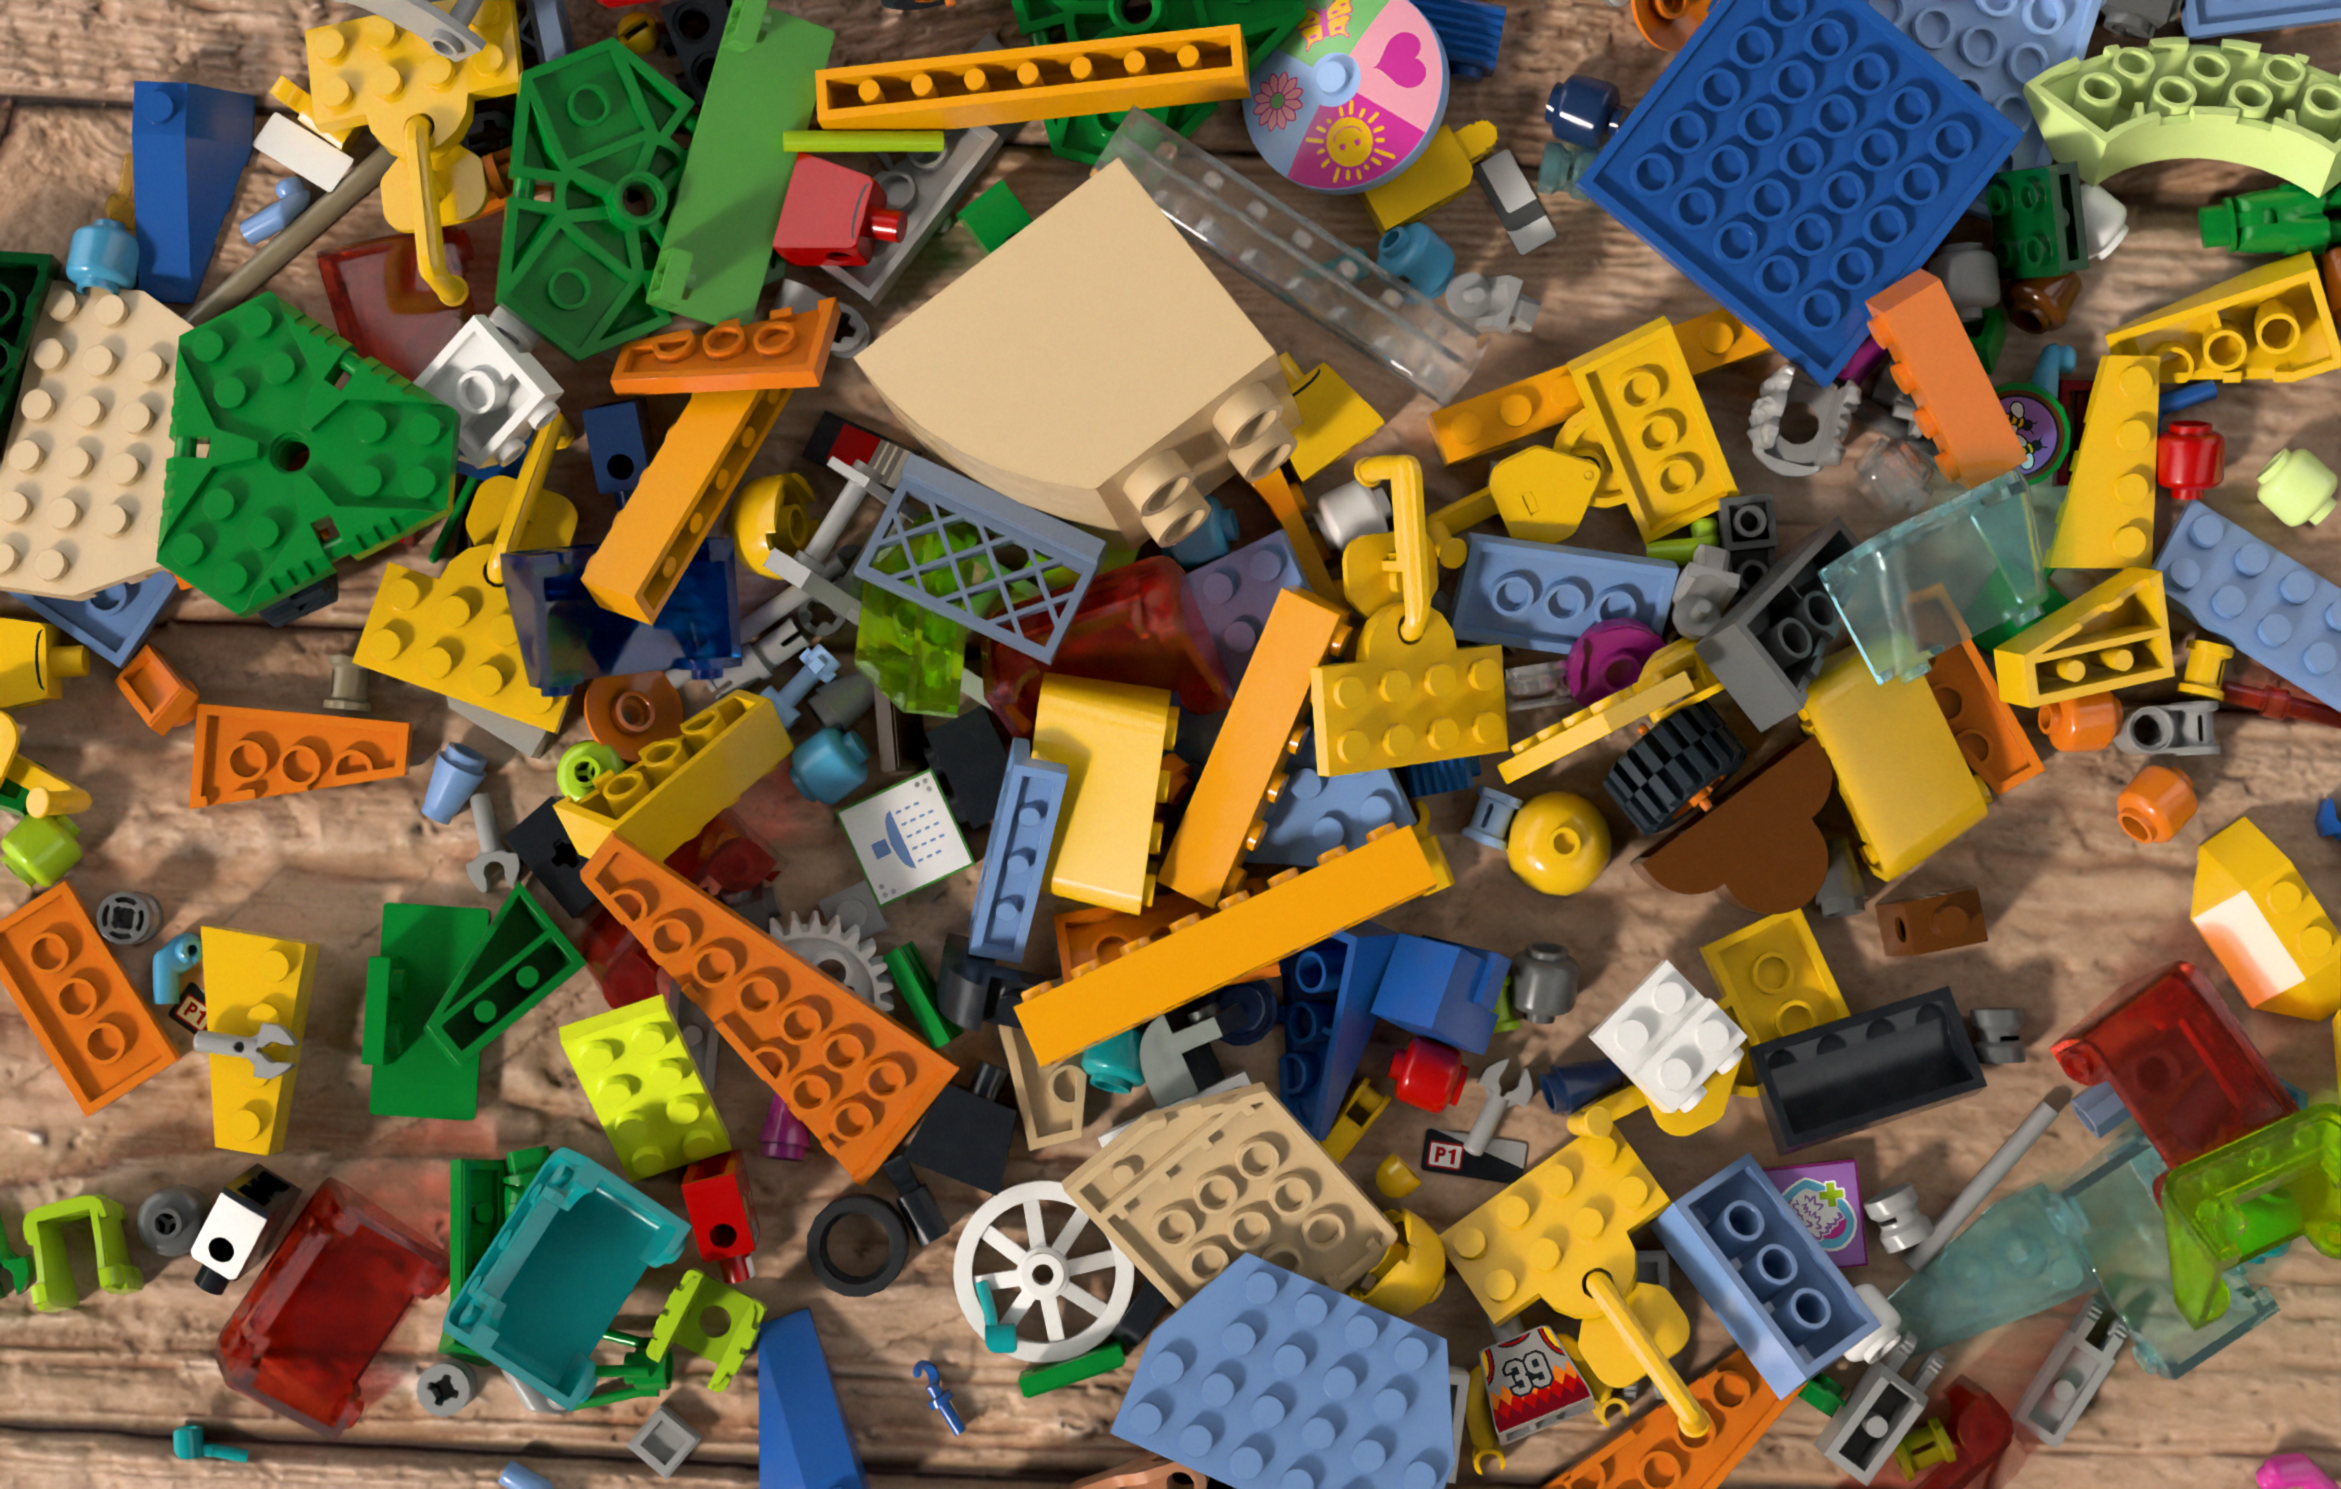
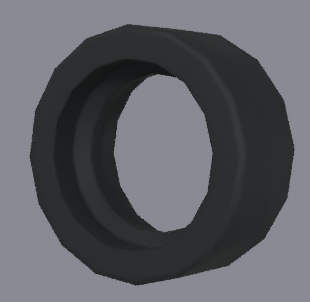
(857, 1285)

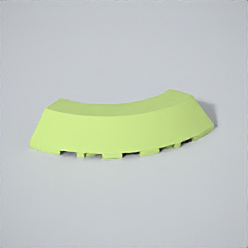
(2192, 104)

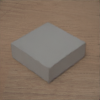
(664, 1441)

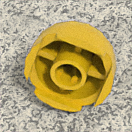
(770, 515)
(1558, 843)
(1410, 1269)

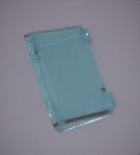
(1941, 578)
(2122, 1239)

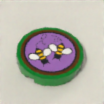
(2039, 426)

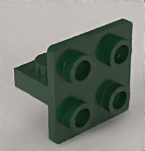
(2038, 221)

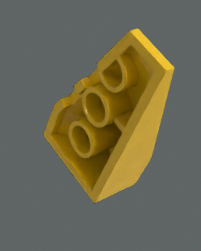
(2247, 327)

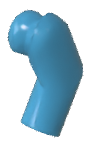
(2051, 362)
(172, 962)

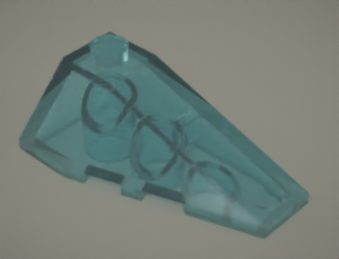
(1993, 1274)

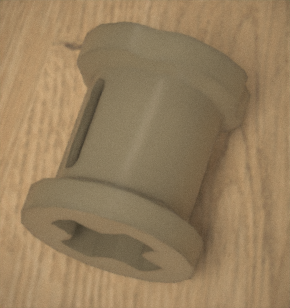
(348, 685)

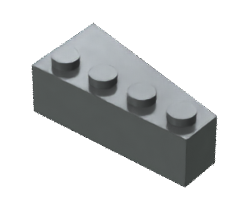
(1779, 630)

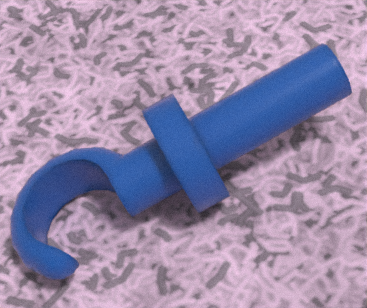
(940, 1398)

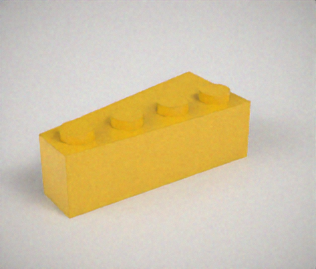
(681, 779)
(248, 983)

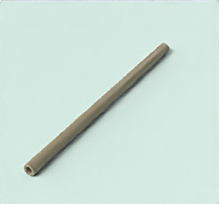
(298, 233)

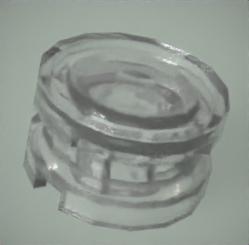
(1536, 680)

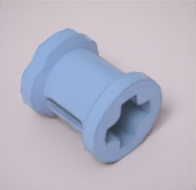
(1491, 817)

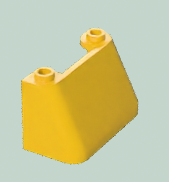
(1892, 763)

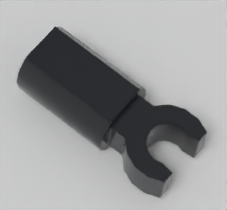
(916, 1202)

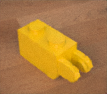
(1434, 179)

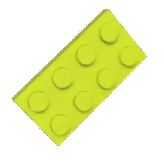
(645, 1087)

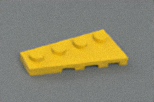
(2113, 475)

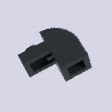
(976, 989)

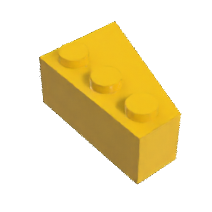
(2091, 645)

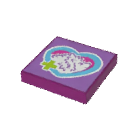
(1828, 1204)

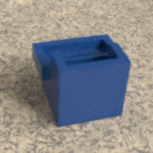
(1442, 991)

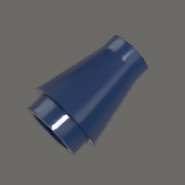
(1577, 1084)

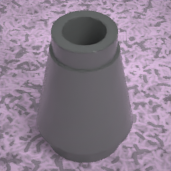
(842, 701)
(1843, 887)

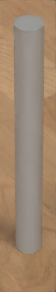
(770, 613)
(1981, 1186)

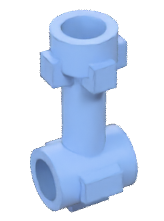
(818, 665)

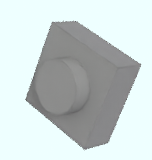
(854, 907)

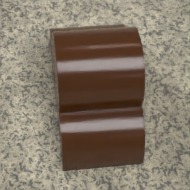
(1756, 839)

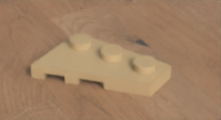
(1046, 1099)

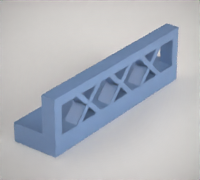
(1016, 855)

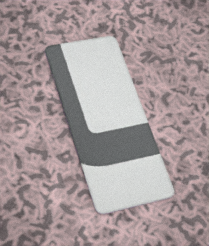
(1514, 202)

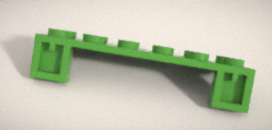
(737, 166)

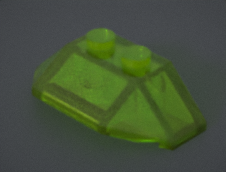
(908, 648)

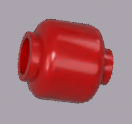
(2190, 458)
(1428, 1074)

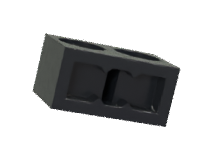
(694, 54)

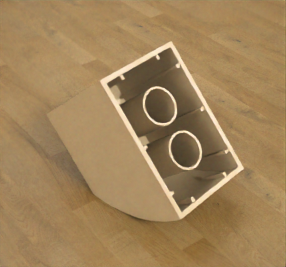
(1092, 372)

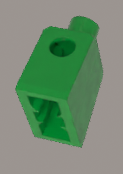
(993, 217)

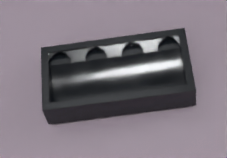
(1865, 1070)

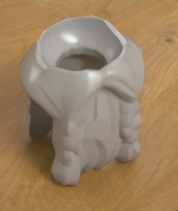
(1834, 416)

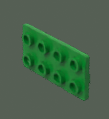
(416, 965)

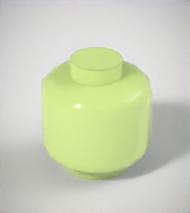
(2297, 487)

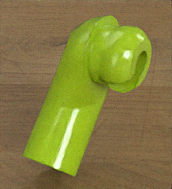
(1682, 550)

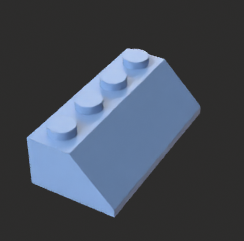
(1764, 1275)

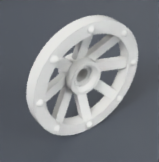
(1058, 1347)

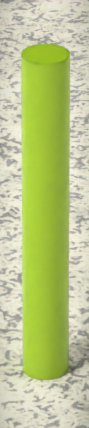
(863, 141)

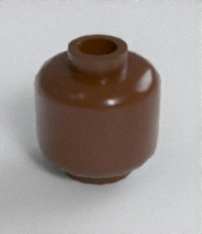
(2042, 302)

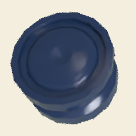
(1258, 1005)

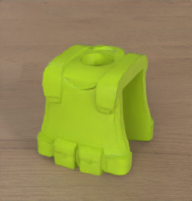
(54, 1277)
(683, 1325)

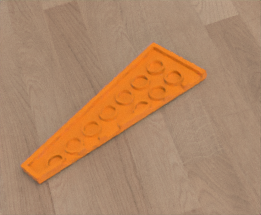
(815, 1041)
(1660, 1456)

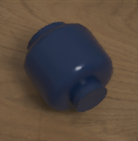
(1585, 111)

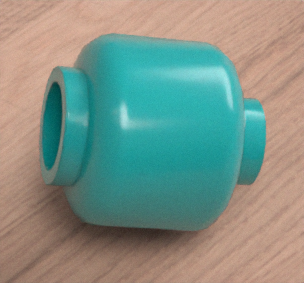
(1116, 1062)

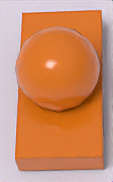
(158, 690)

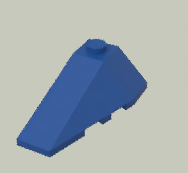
(185, 172)
(1329, 1019)
(801, 1414)

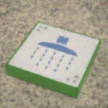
(905, 837)

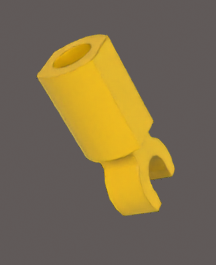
(301, 103)
(1432, 850)

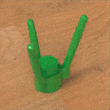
(638, 1369)

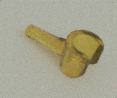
(118, 204)

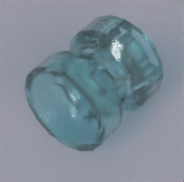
(1555, 167)

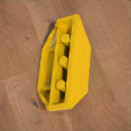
(2265, 925)

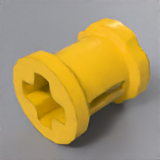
(2204, 670)

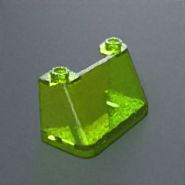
(2249, 1202)

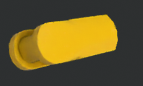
(1345, 1131)

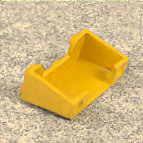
(1113, 752)

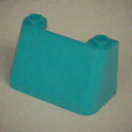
(562, 1275)

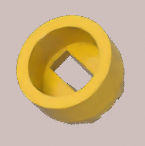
(644, 41)
(1396, 1178)

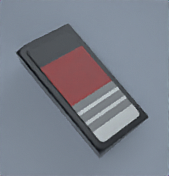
(850, 442)

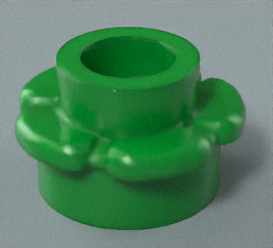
(1823, 1394)

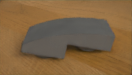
(1750, 536)

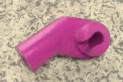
(2293, 1471)

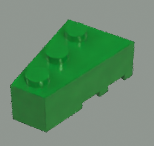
(505, 977)

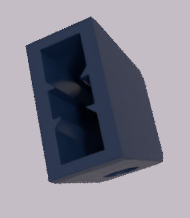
(617, 430)

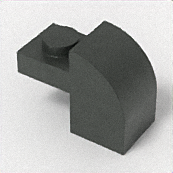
(1178, 1050)

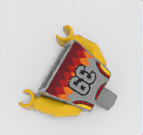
(1529, 1386)

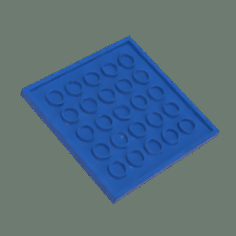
(1799, 167)

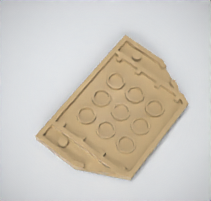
(89, 445)
(1226, 1179)

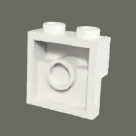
(493, 392)
(1669, 1039)

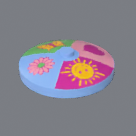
(1349, 95)

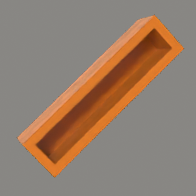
(1945, 380)

